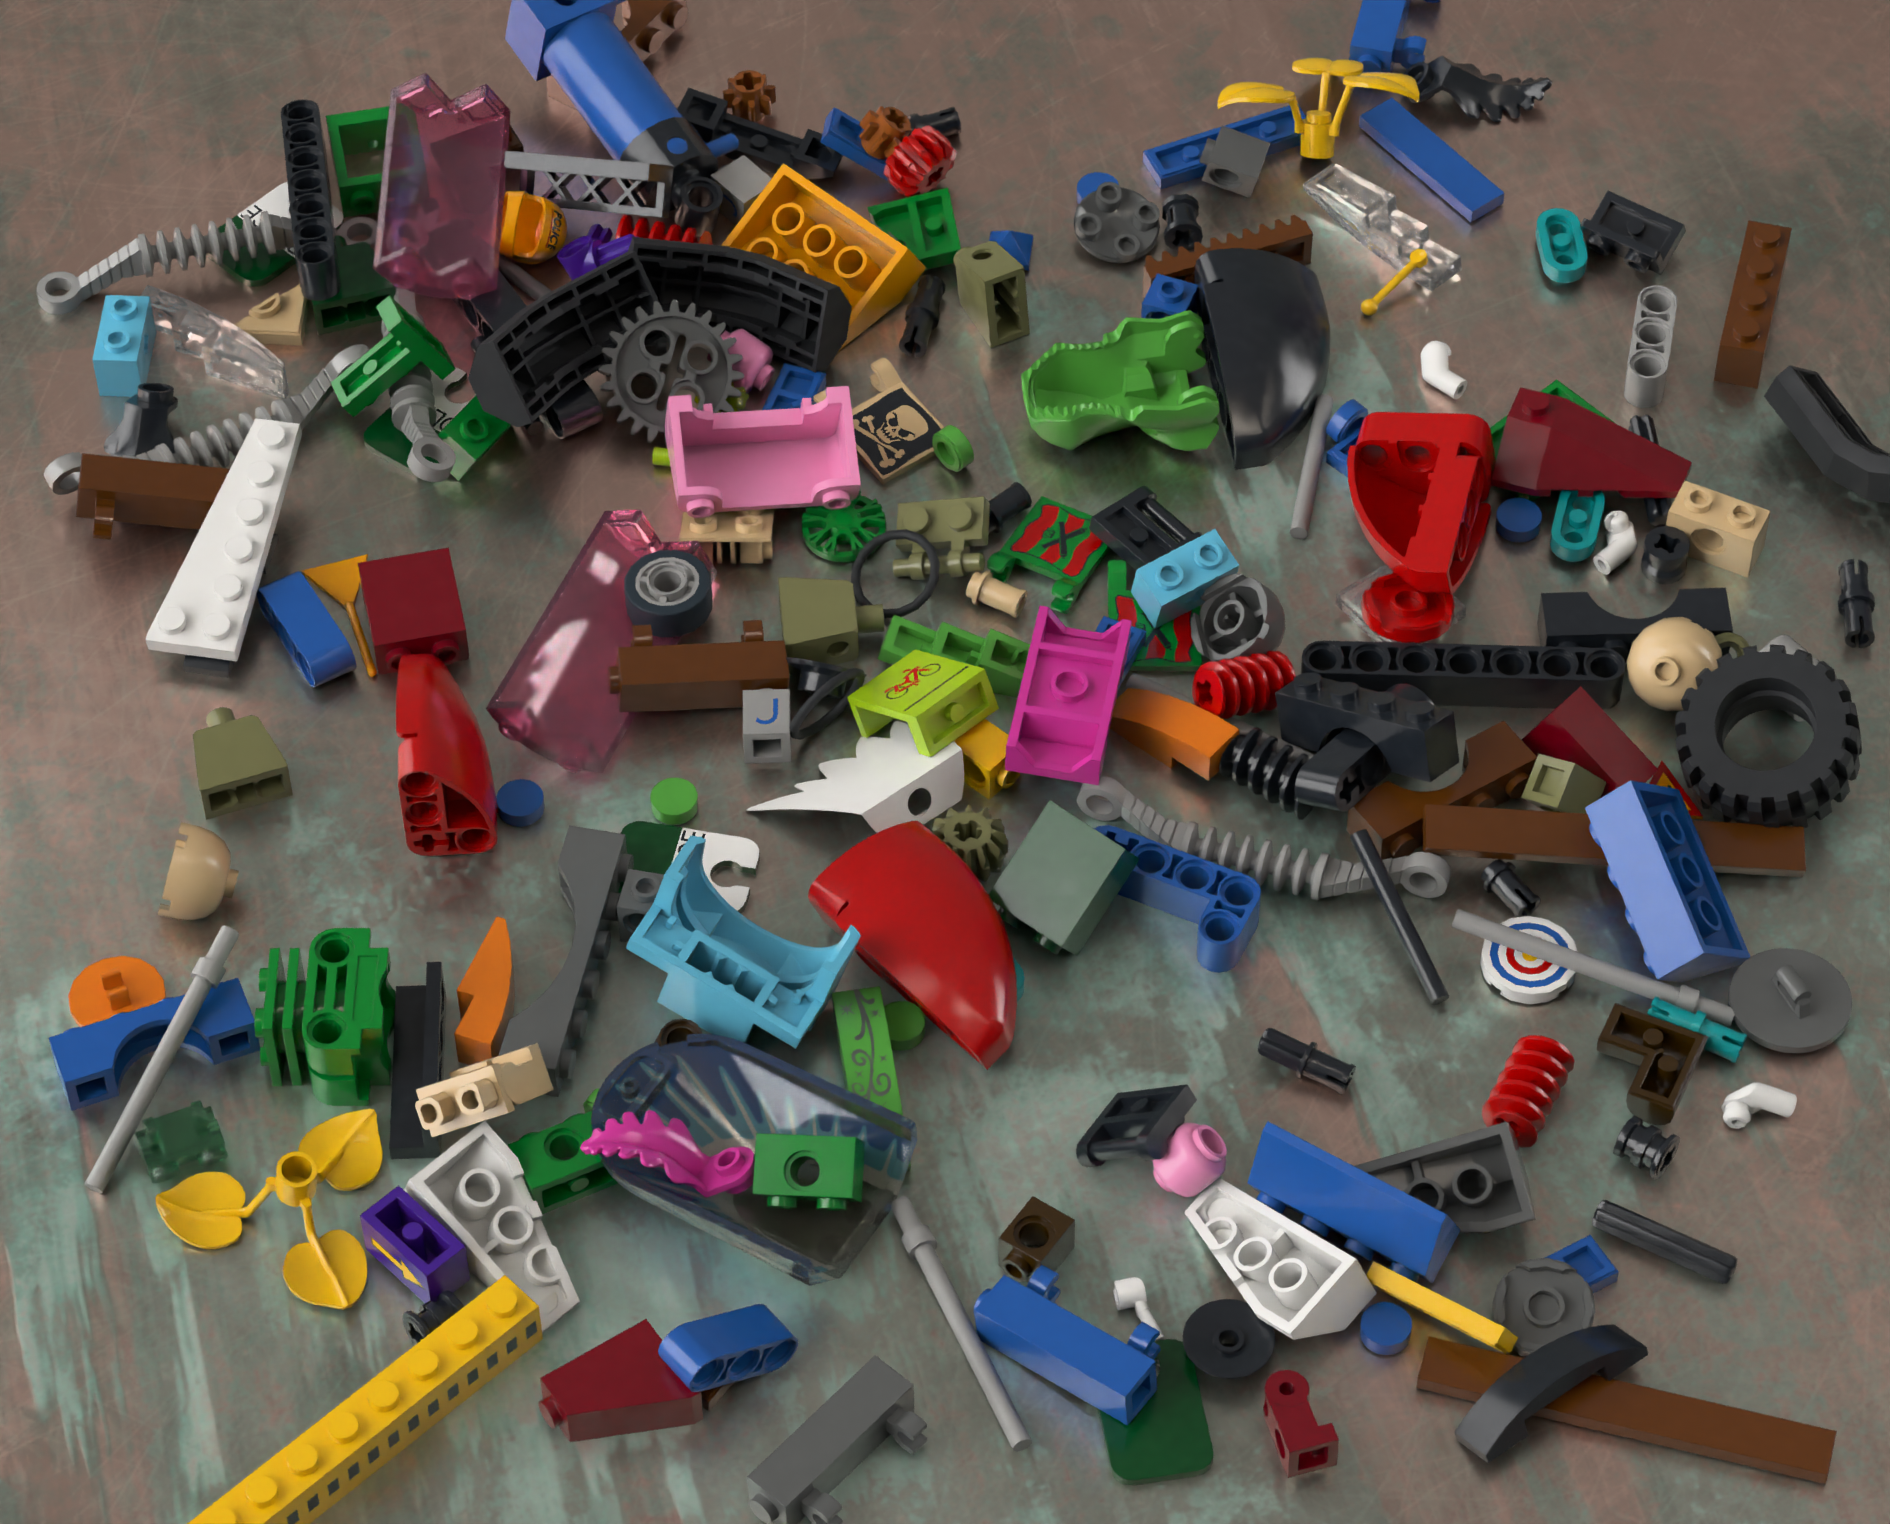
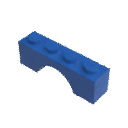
(97, 1056)

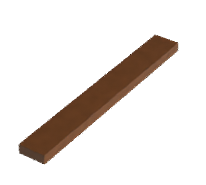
(1567, 839)
(1644, 1414)

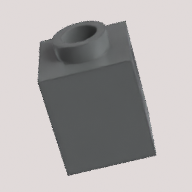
(1234, 161)
(635, 900)

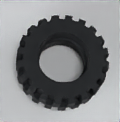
(1768, 683)

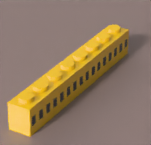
(386, 1413)

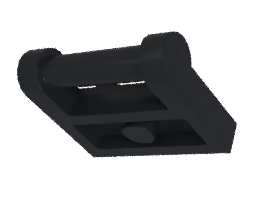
(1135, 535)
(1141, 1120)

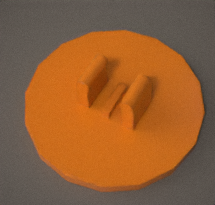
(114, 987)

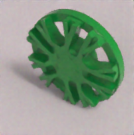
(843, 528)

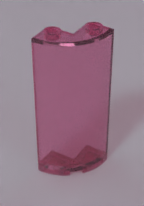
(442, 190)
(558, 685)

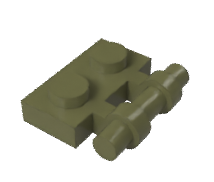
(945, 524)

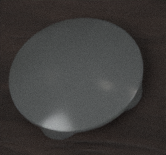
(1116, 223)

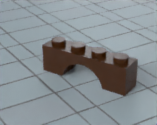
(646, 28)
(1752, 304)
(1493, 772)

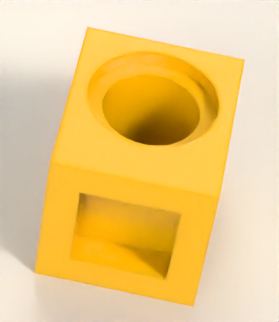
(985, 759)

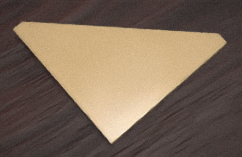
(278, 319)

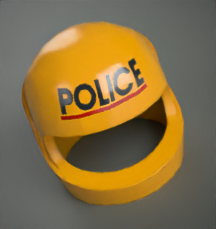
(531, 228)

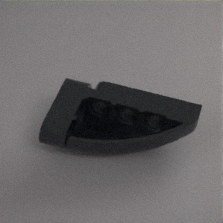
(1262, 347)

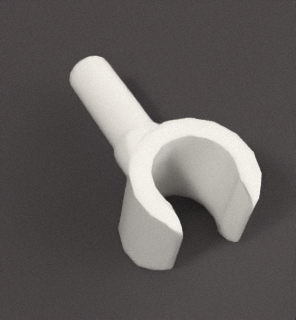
(1132, 1294)

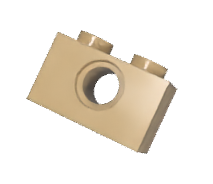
(1720, 527)

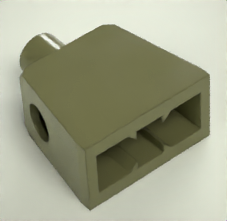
(991, 278)
(823, 621)
(237, 764)

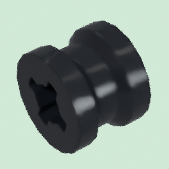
(1665, 555)

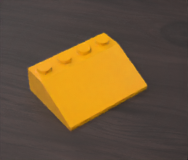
(830, 241)

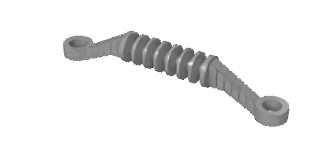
(141, 255)
(415, 411)
(64, 471)
(1325, 878)

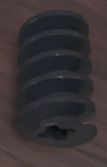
(1265, 770)

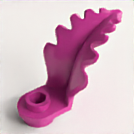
(676, 1151)

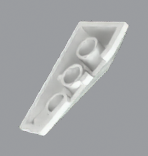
(486, 1205)
(1279, 1266)

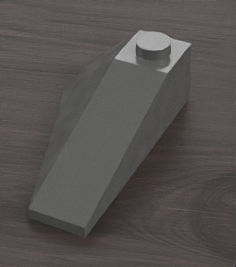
(1468, 1177)

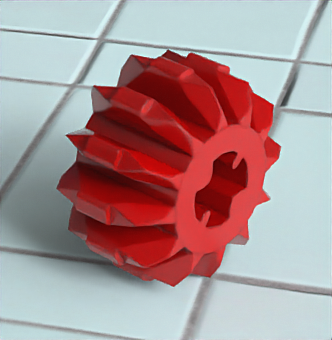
(920, 162)

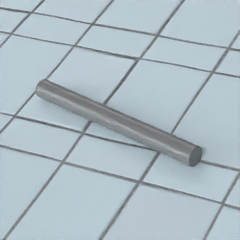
(1311, 467)

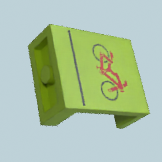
(928, 692)

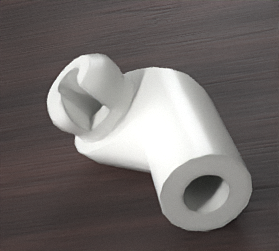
(1436, 370)
(1620, 542)
(1754, 1097)

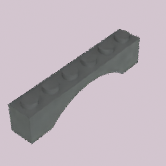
(590, 878)

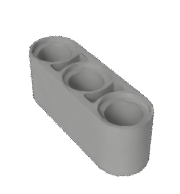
(1650, 346)

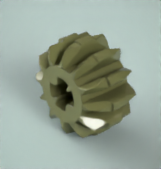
(975, 839)

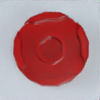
(1405, 613)

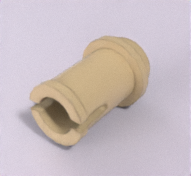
(995, 593)

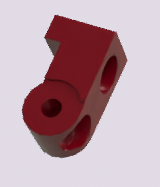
(1292, 1425)

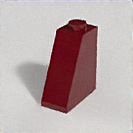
(1590, 738)
(618, 1390)

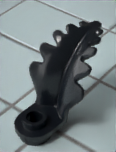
(1476, 91)
(144, 421)

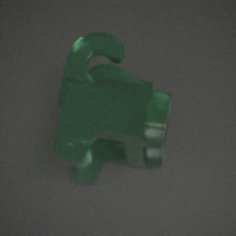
(180, 1139)

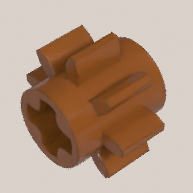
(750, 95)
(883, 131)

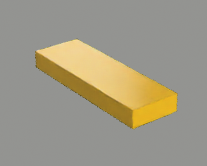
(1441, 1308)

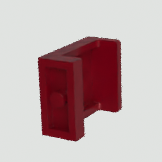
(413, 608)

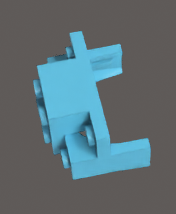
(727, 968)

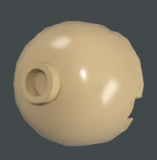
(1668, 659)
(197, 875)

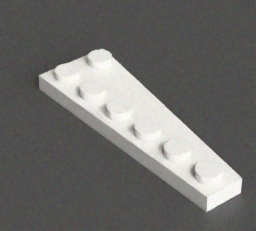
(222, 572)

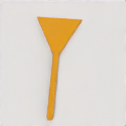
(342, 584)

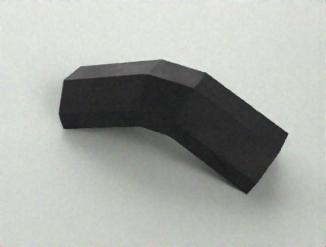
(778, 304)
(558, 340)
(1830, 433)

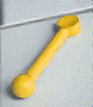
(1418, 260)

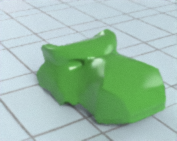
(1125, 382)

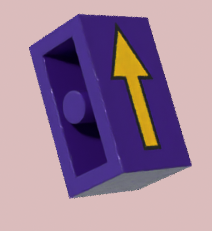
(414, 1246)

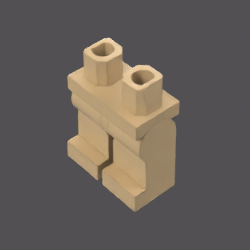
(483, 1090)

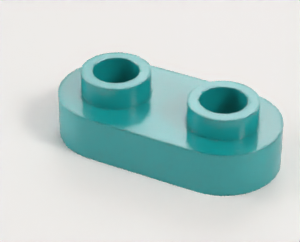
(1561, 245)
(1576, 525)

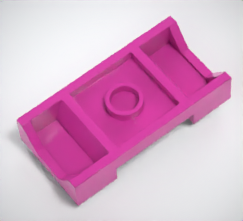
(1067, 700)

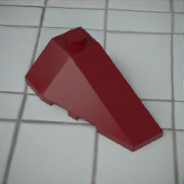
(1567, 447)

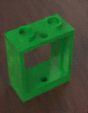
(351, 135)

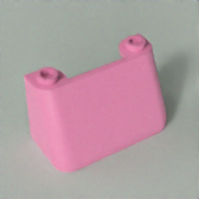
(763, 456)

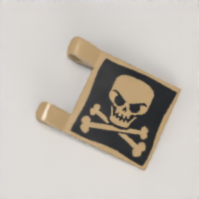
(892, 427)

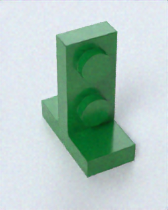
(390, 359)

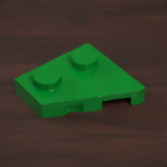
(922, 225)

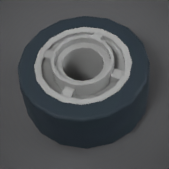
(668, 592)

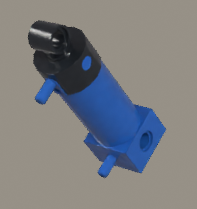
(620, 99)

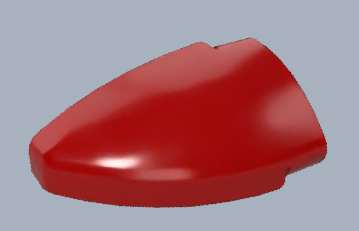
(1421, 493)
(441, 763)
(927, 933)

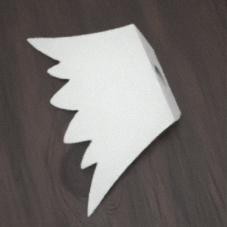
(881, 781)

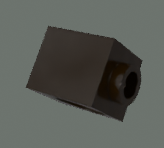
(1039, 1226)

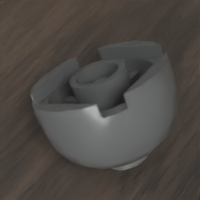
(1238, 619)

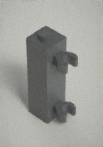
(832, 1444)

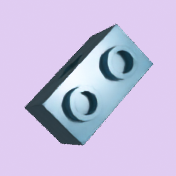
(124, 345)
(1179, 578)

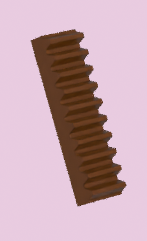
(1286, 240)

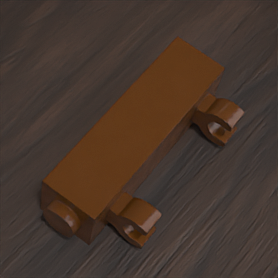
(145, 492)
(695, 674)

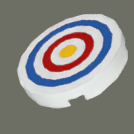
(1524, 976)

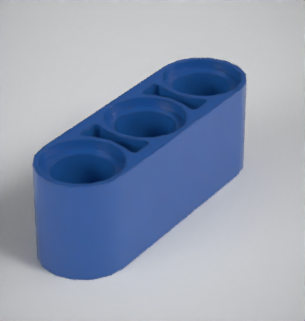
(306, 629)
(728, 1347)

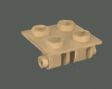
(748, 527)

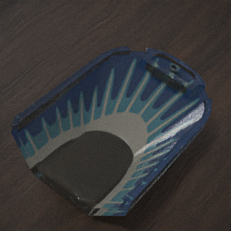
(724, 1099)

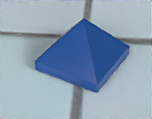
(1016, 244)

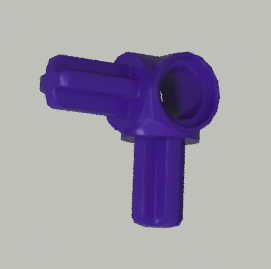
(592, 251)

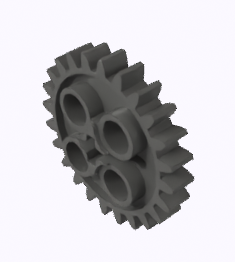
(633, 360)

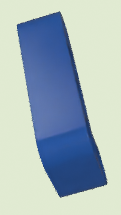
(1196, 890)

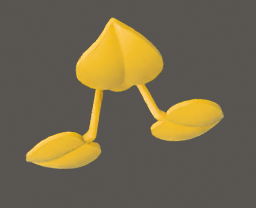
(1318, 128)
(325, 1270)

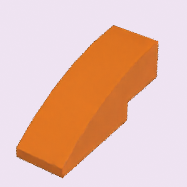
(1172, 730)
(486, 998)

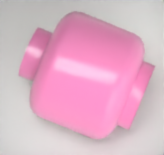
(755, 360)
(1192, 1160)

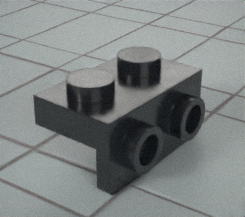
(1633, 233)

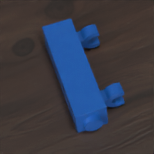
(1379, 34)
(1066, 1348)

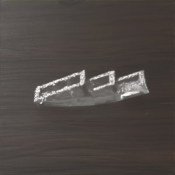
(1376, 223)
(224, 347)

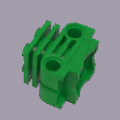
(333, 1016)

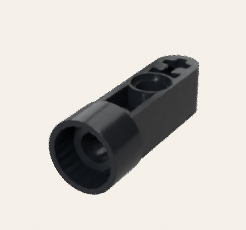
(1347, 765)

